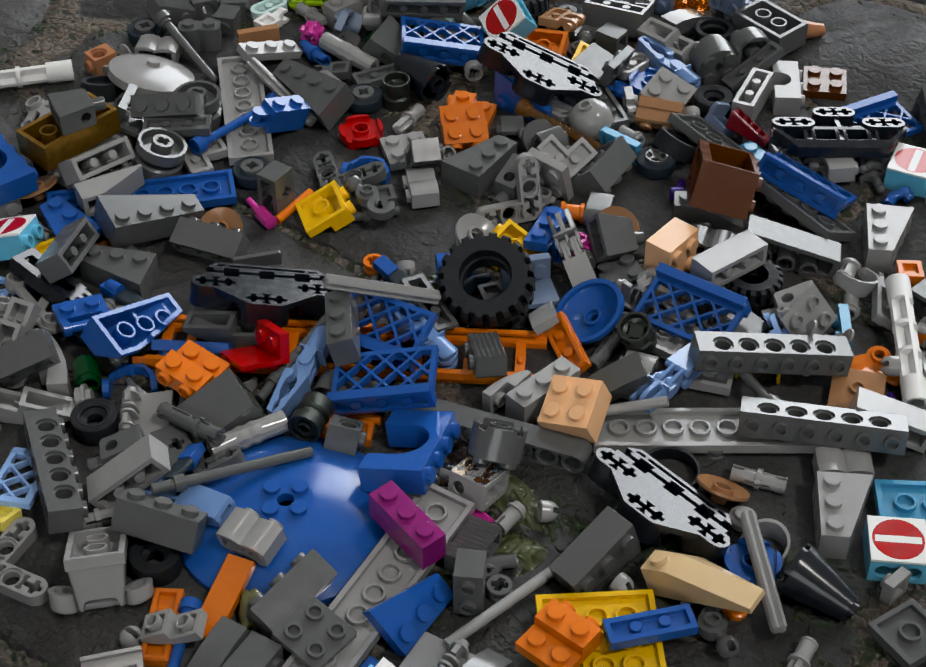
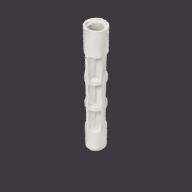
(49, 72)
(906, 340)

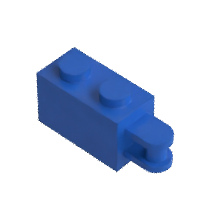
(280, 114)

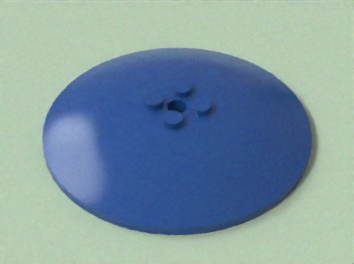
(324, 514)

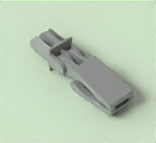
(569, 241)

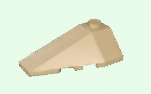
(699, 582)

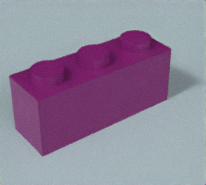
(407, 525)

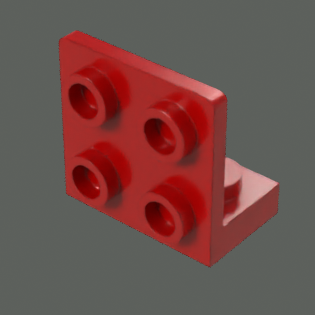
(269, 353)

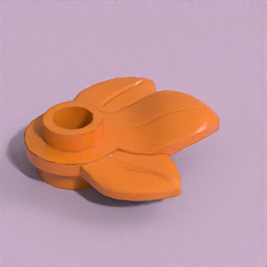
(870, 363)

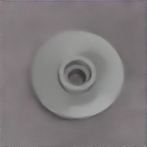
(471, 224)

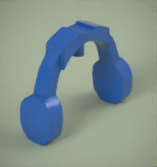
(363, 160)
(129, 369)

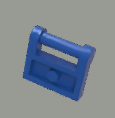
(74, 314)

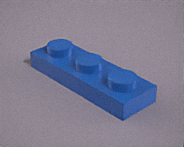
(540, 235)
(165, 346)
(649, 626)

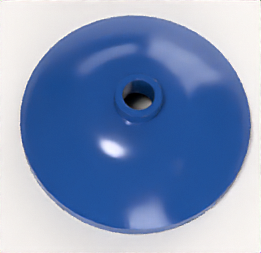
(593, 308)

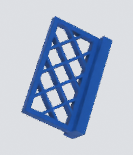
(438, 49)
(881, 107)
(805, 184)
(696, 288)
(367, 341)
(382, 396)

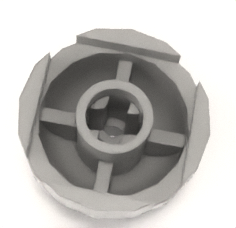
(590, 117)

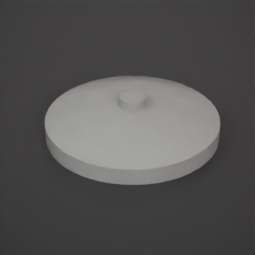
(148, 72)

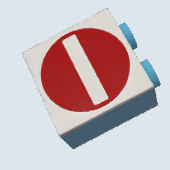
(506, 17)
(907, 169)
(19, 235)
(893, 544)

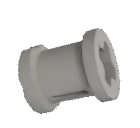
(848, 266)

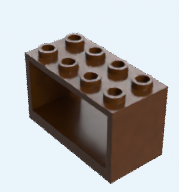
(723, 180)

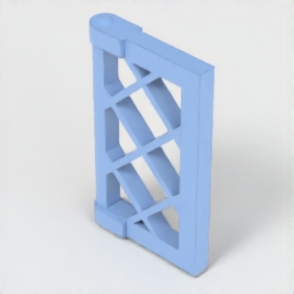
(10, 497)

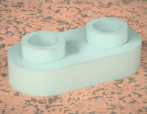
(266, 5)

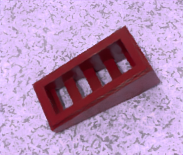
(746, 127)

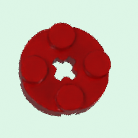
(360, 131)

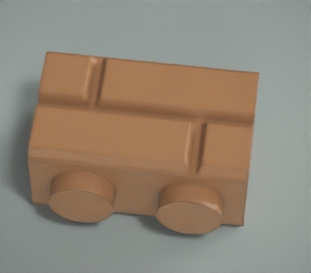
(654, 112)

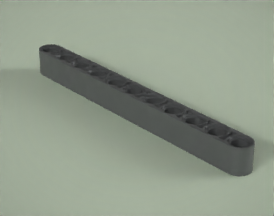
(541, 445)

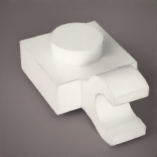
(272, 18)

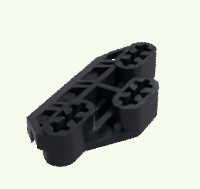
(538, 70)
(836, 135)
(260, 291)
(661, 503)

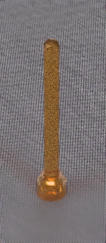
(525, 108)

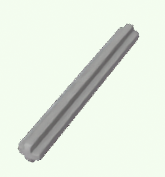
(274, 84)
(381, 289)
(763, 572)

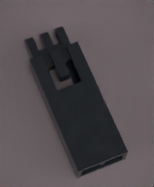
(56, 292)

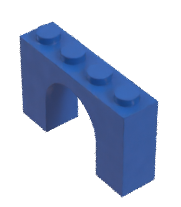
(15, 175)
(416, 470)

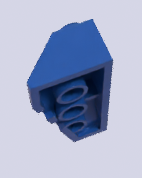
(129, 327)

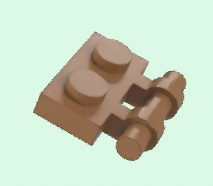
(561, 17)

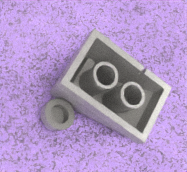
(97, 574)

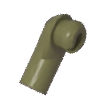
(246, 597)

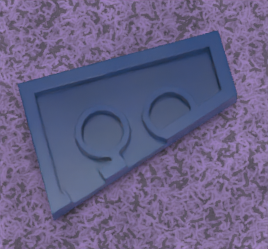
(508, 100)
(60, 213)
(410, 613)

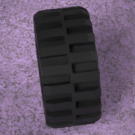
(487, 252)

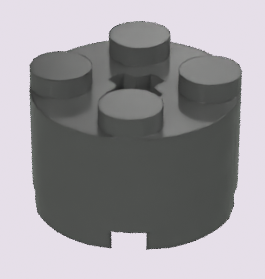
(747, 42)
(713, 58)
(497, 442)

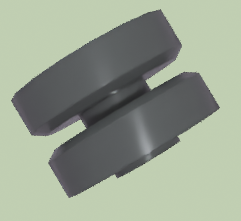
(212, 99)
(160, 152)

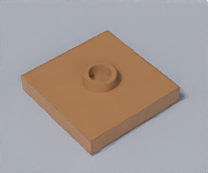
(845, 387)

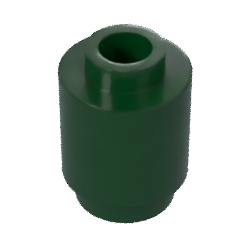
(87, 371)

